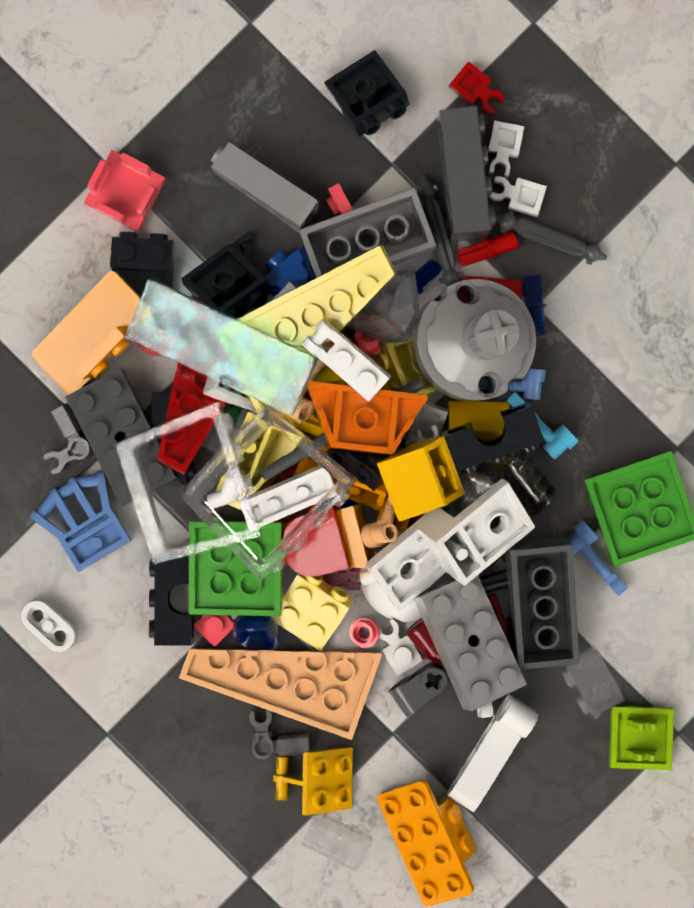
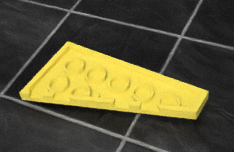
(332, 297)

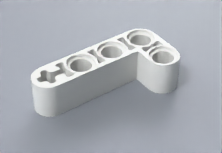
(492, 751)

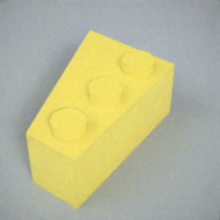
(264, 451)

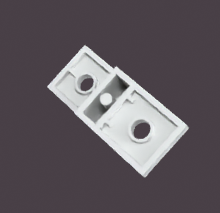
(450, 545)

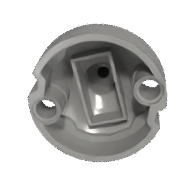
(474, 340)

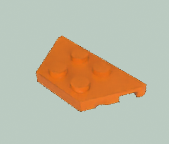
(361, 424)

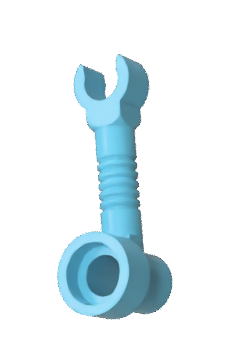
(556, 441)

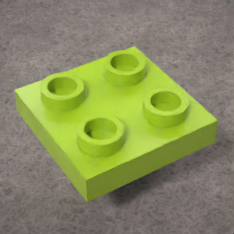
(641, 737)

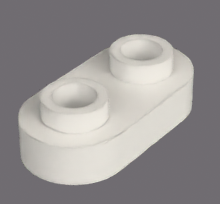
(47, 628)

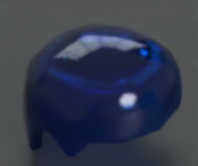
(256, 632)

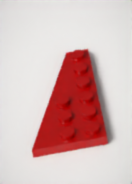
(187, 396)

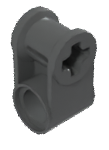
(413, 690)

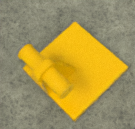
(324, 780)

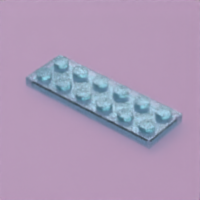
(221, 347)

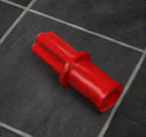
(487, 249)

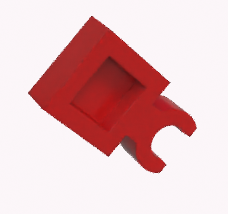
(472, 86)

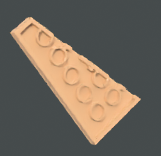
(306, 686)

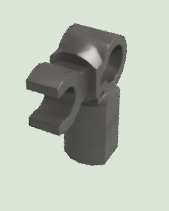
(78, 446)
(285, 745)

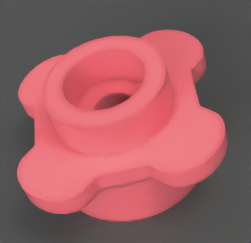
(367, 344)

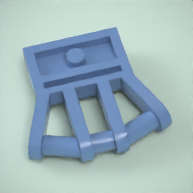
(95, 536)

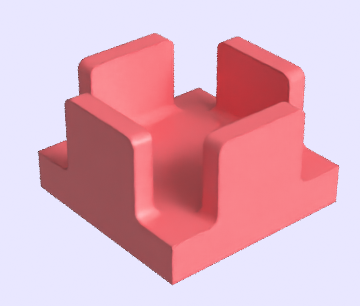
(124, 189)

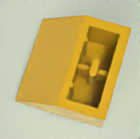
(421, 478)

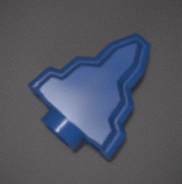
(288, 268)

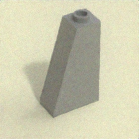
(265, 187)

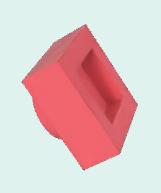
(338, 201)
(214, 627)

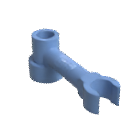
(529, 384)
(581, 540)

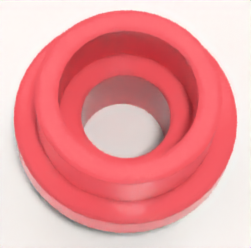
(357, 636)

